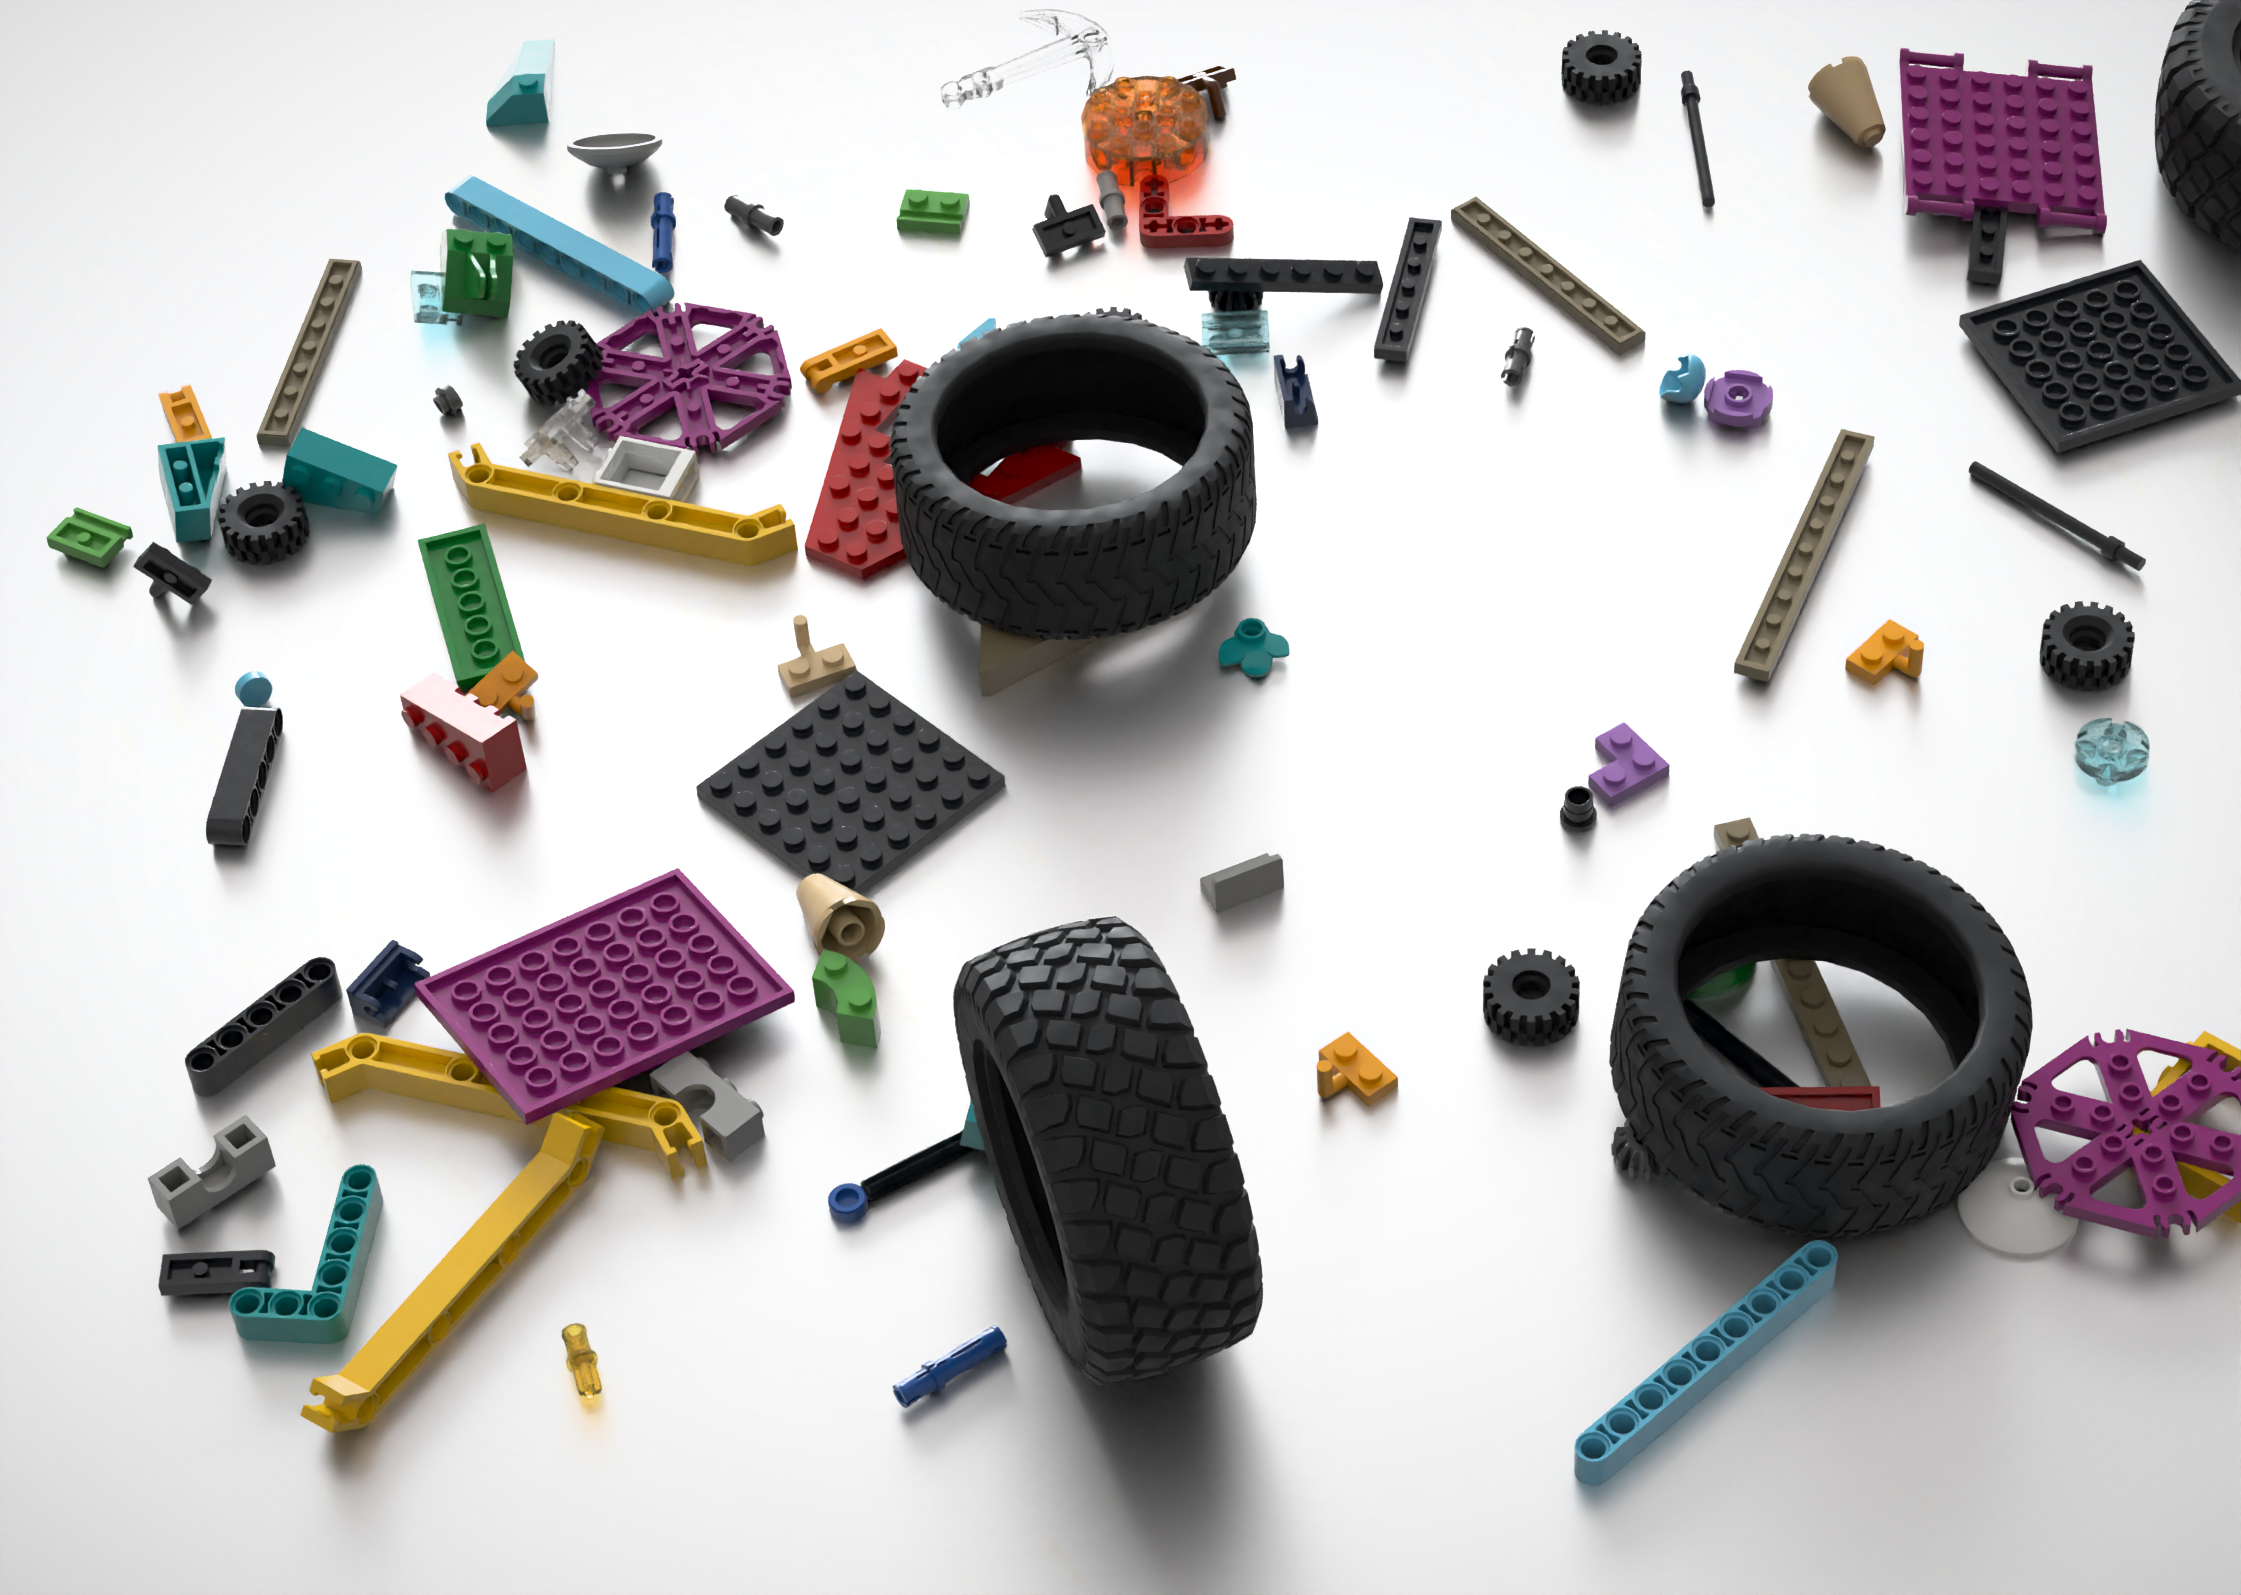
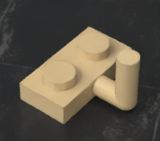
(814, 668)

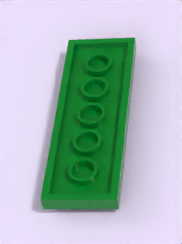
(469, 602)

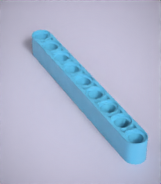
(559, 245)
(1781, 1301)

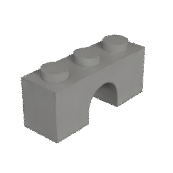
(730, 1122)
(238, 1160)

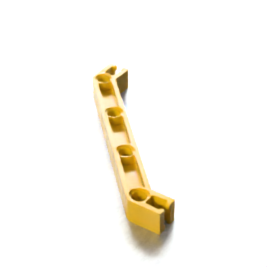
(623, 513)
(455, 1081)
(459, 1278)

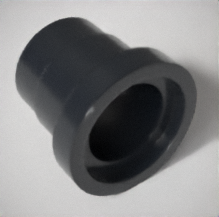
(1578, 810)

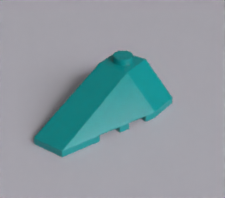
(525, 87)

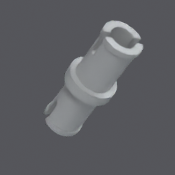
(1111, 200)

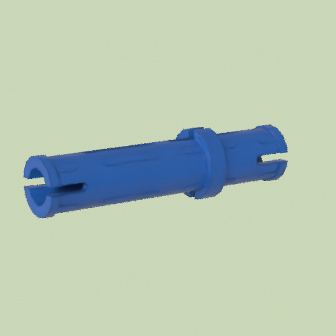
(663, 223)
(936, 1374)

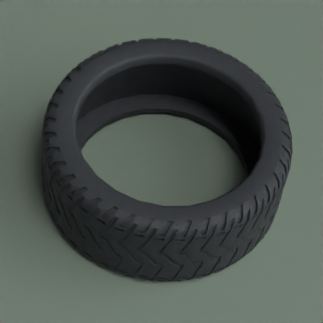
(1082, 567)
(1858, 911)

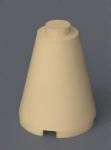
(1849, 100)
(839, 917)

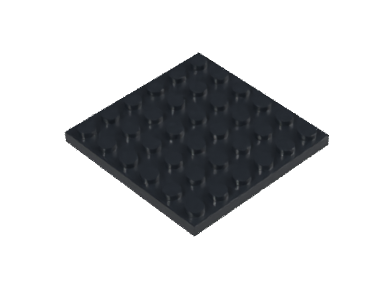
(2100, 355)
(851, 785)

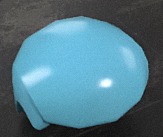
(1685, 383)

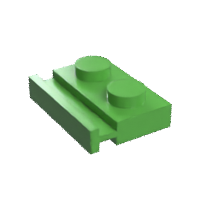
(933, 211)
(89, 537)

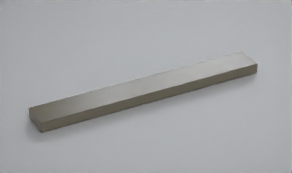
(1548, 275)
(309, 353)

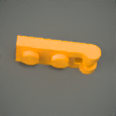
(847, 358)
(184, 414)

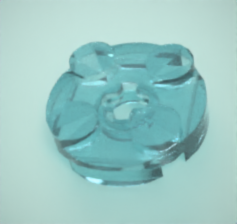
(2106, 766)

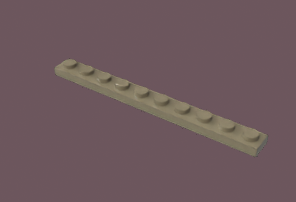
(1804, 555)
(1808, 996)

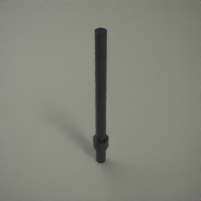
(1691, 98)
(2110, 546)

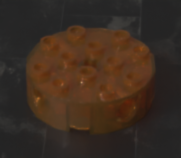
(1145, 129)

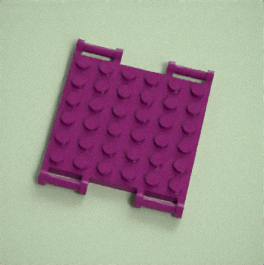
(1999, 141)

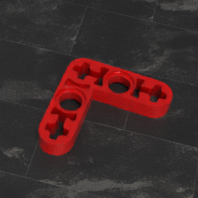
(1162, 223)

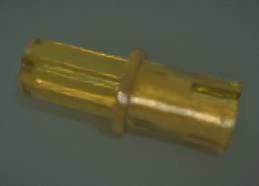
(581, 1360)

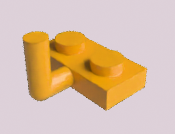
(1886, 651)
(505, 686)
(1355, 1068)

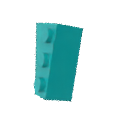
(337, 474)
(192, 485)

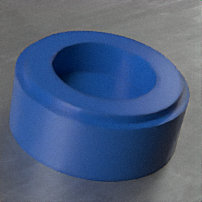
(848, 1203)

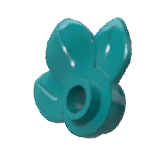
(1253, 648)

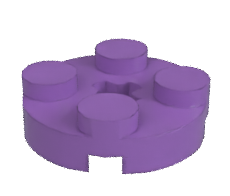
(1725, 409)

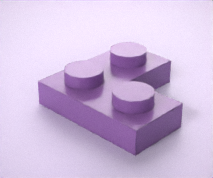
(1631, 765)

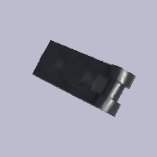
(215, 1272)

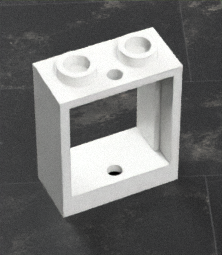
(674, 462)

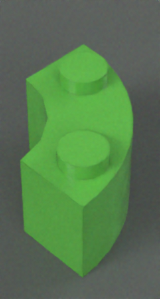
(848, 995)

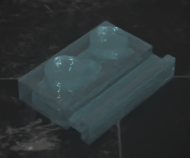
(426, 299)
(1236, 332)

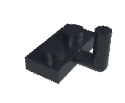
(1066, 229)
(171, 574)

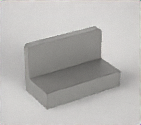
(1243, 881)

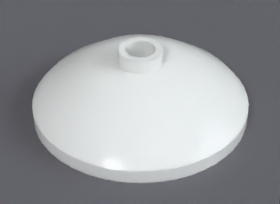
(2010, 1220)

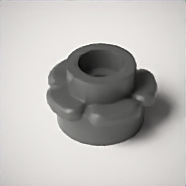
(447, 400)

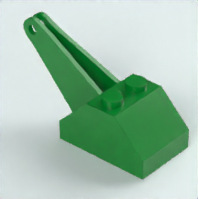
(476, 272)

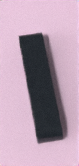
(244, 776)
(263, 1026)

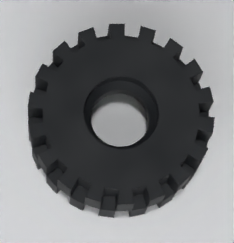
(1601, 67)
(558, 362)
(259, 506)
(2091, 628)
(1531, 1018)

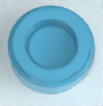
(253, 689)

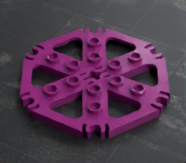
(709, 372)
(2113, 1139)

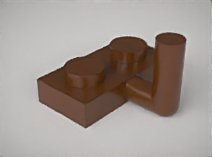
(1213, 80)

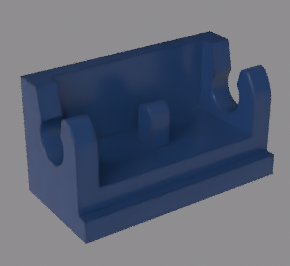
(1294, 393)
(386, 985)

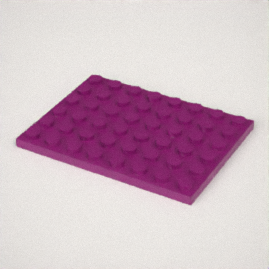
(603, 995)

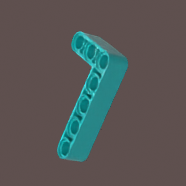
(328, 1309)

